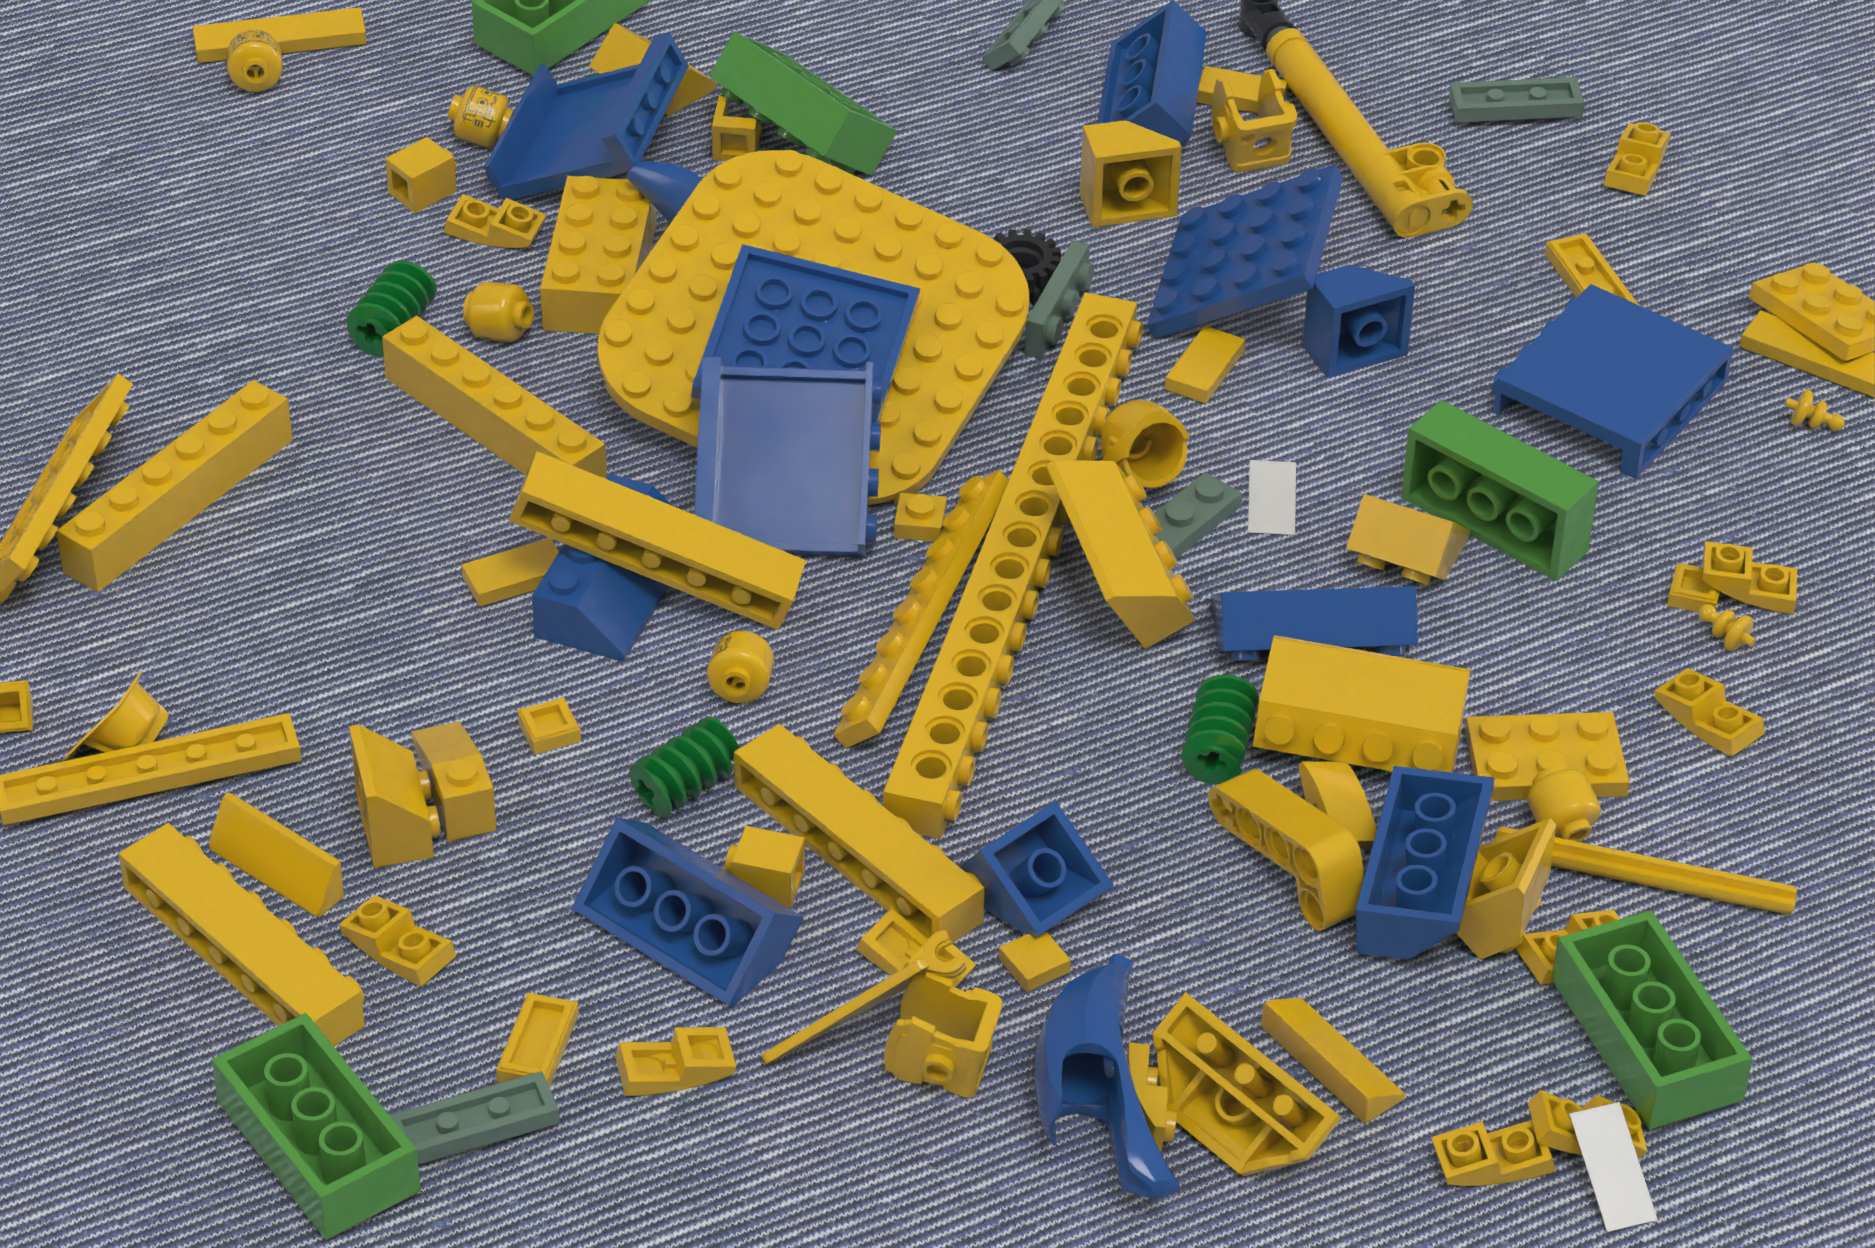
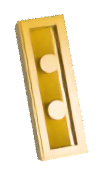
(276, 856)
(1330, 1057)

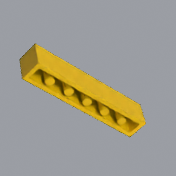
(484, 401)
(174, 486)
(657, 540)
(858, 834)
(239, 934)

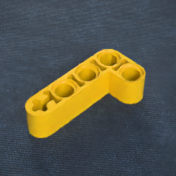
(1296, 838)

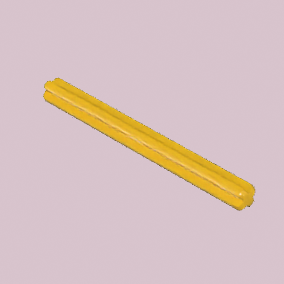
(1670, 875)

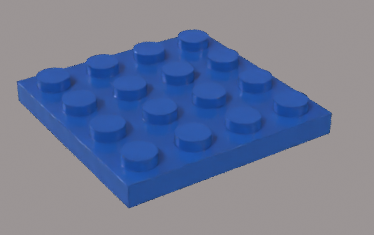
(1246, 251)
(809, 317)

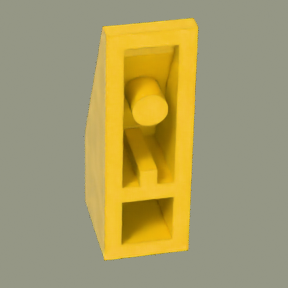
(456, 780)

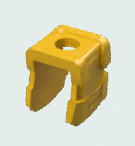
(1239, 136)
(943, 1034)

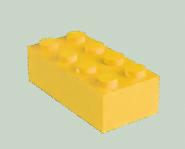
(594, 252)

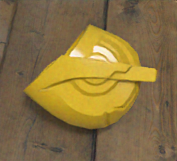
(1145, 442)

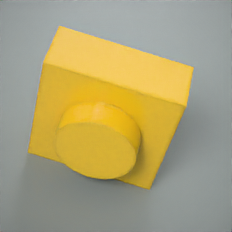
(920, 517)

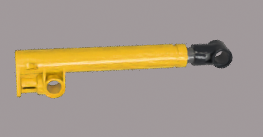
(1404, 182)

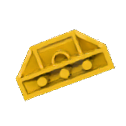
(1235, 1094)

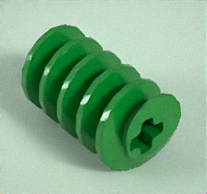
(391, 301)
(1219, 728)
(684, 766)

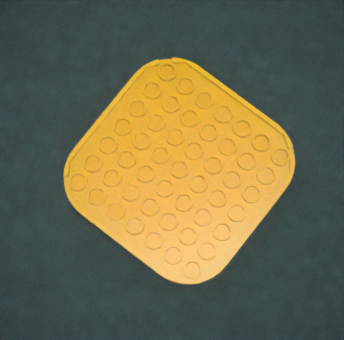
(801, 207)

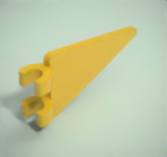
(875, 995)

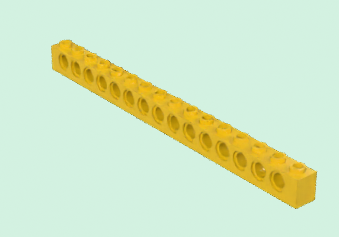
(1010, 570)

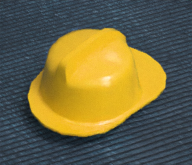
(130, 723)

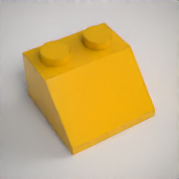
(627, 48)
(1128, 173)
(1405, 538)
(392, 799)
(1507, 888)

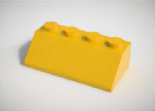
(1124, 547)
(1360, 707)

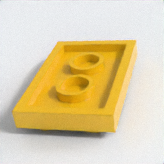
(1820, 308)
(1524, 745)

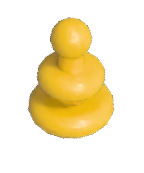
(1817, 414)
(1724, 624)

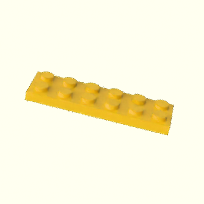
(52, 491)

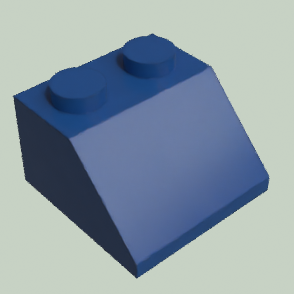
(1357, 319)
(1038, 872)

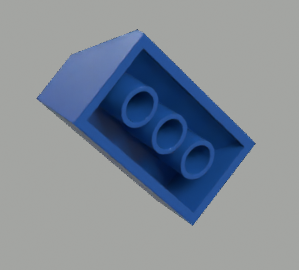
(1156, 74)
(593, 601)
(1334, 617)
(1421, 861)
(685, 911)

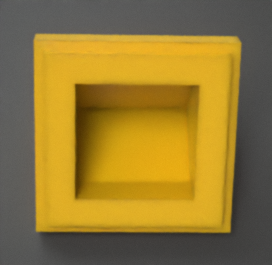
(16, 706)

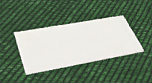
(1272, 497)
(1613, 1167)

